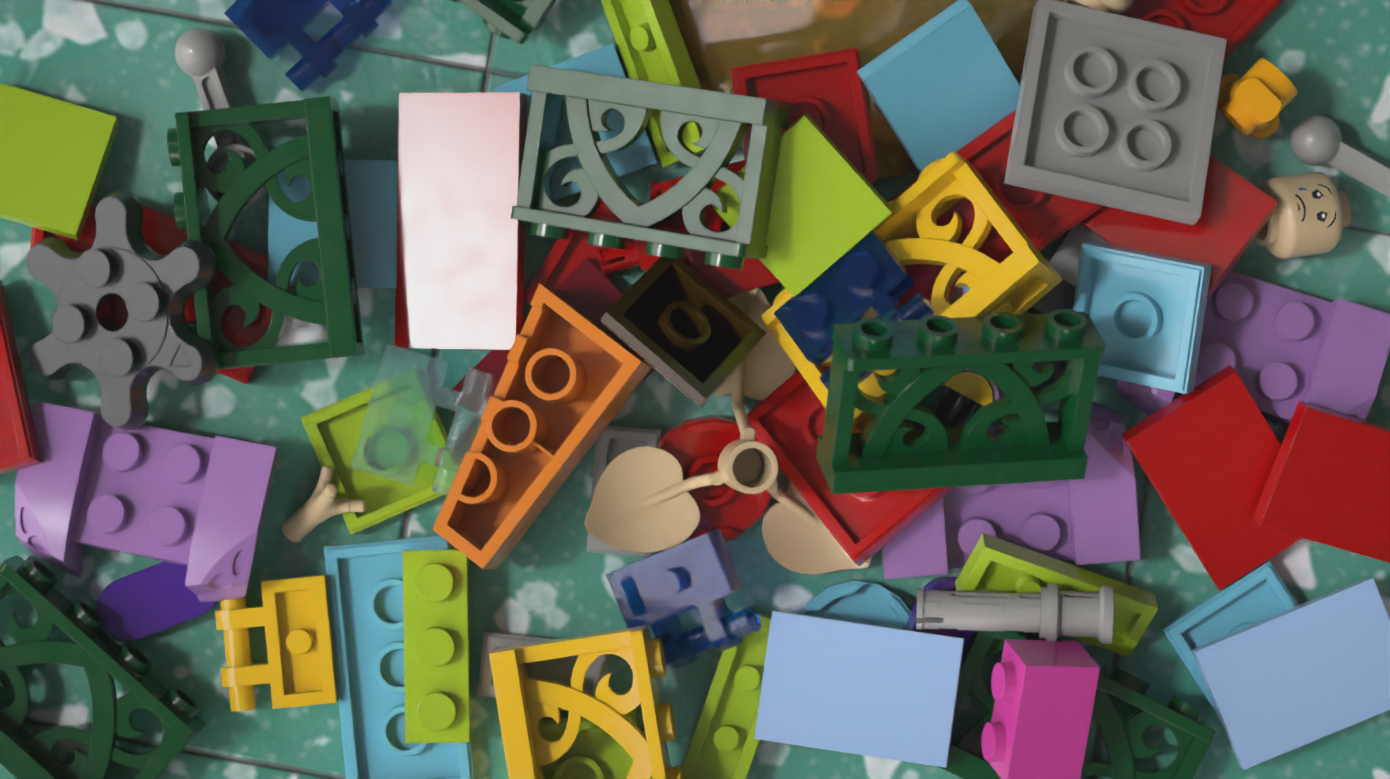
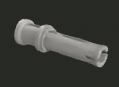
(1048, 613)

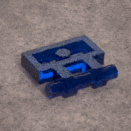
(282, 22)
(851, 289)
(683, 579)

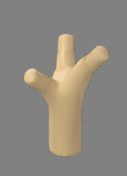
(319, 507)

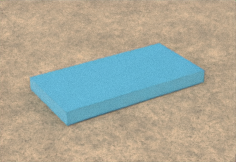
(369, 665)

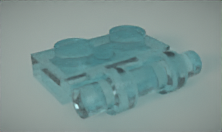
(402, 414)

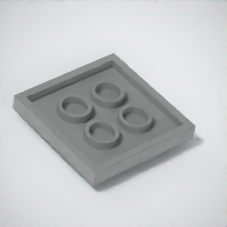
(1116, 111)

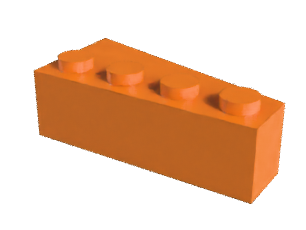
(545, 415)

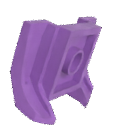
(1286, 350)
(144, 497)
(1063, 519)

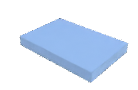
(1301, 672)
(859, 688)

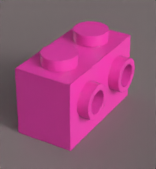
(1040, 710)

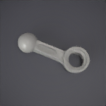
(201, 55)
(1319, 141)

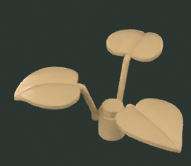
(647, 504)

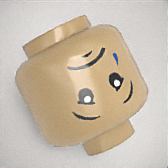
(1307, 217)

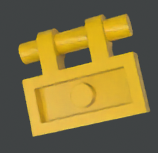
(296, 640)

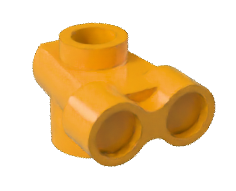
(1255, 99)

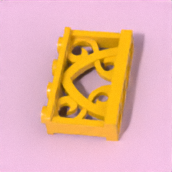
(993, 286)
(528, 700)

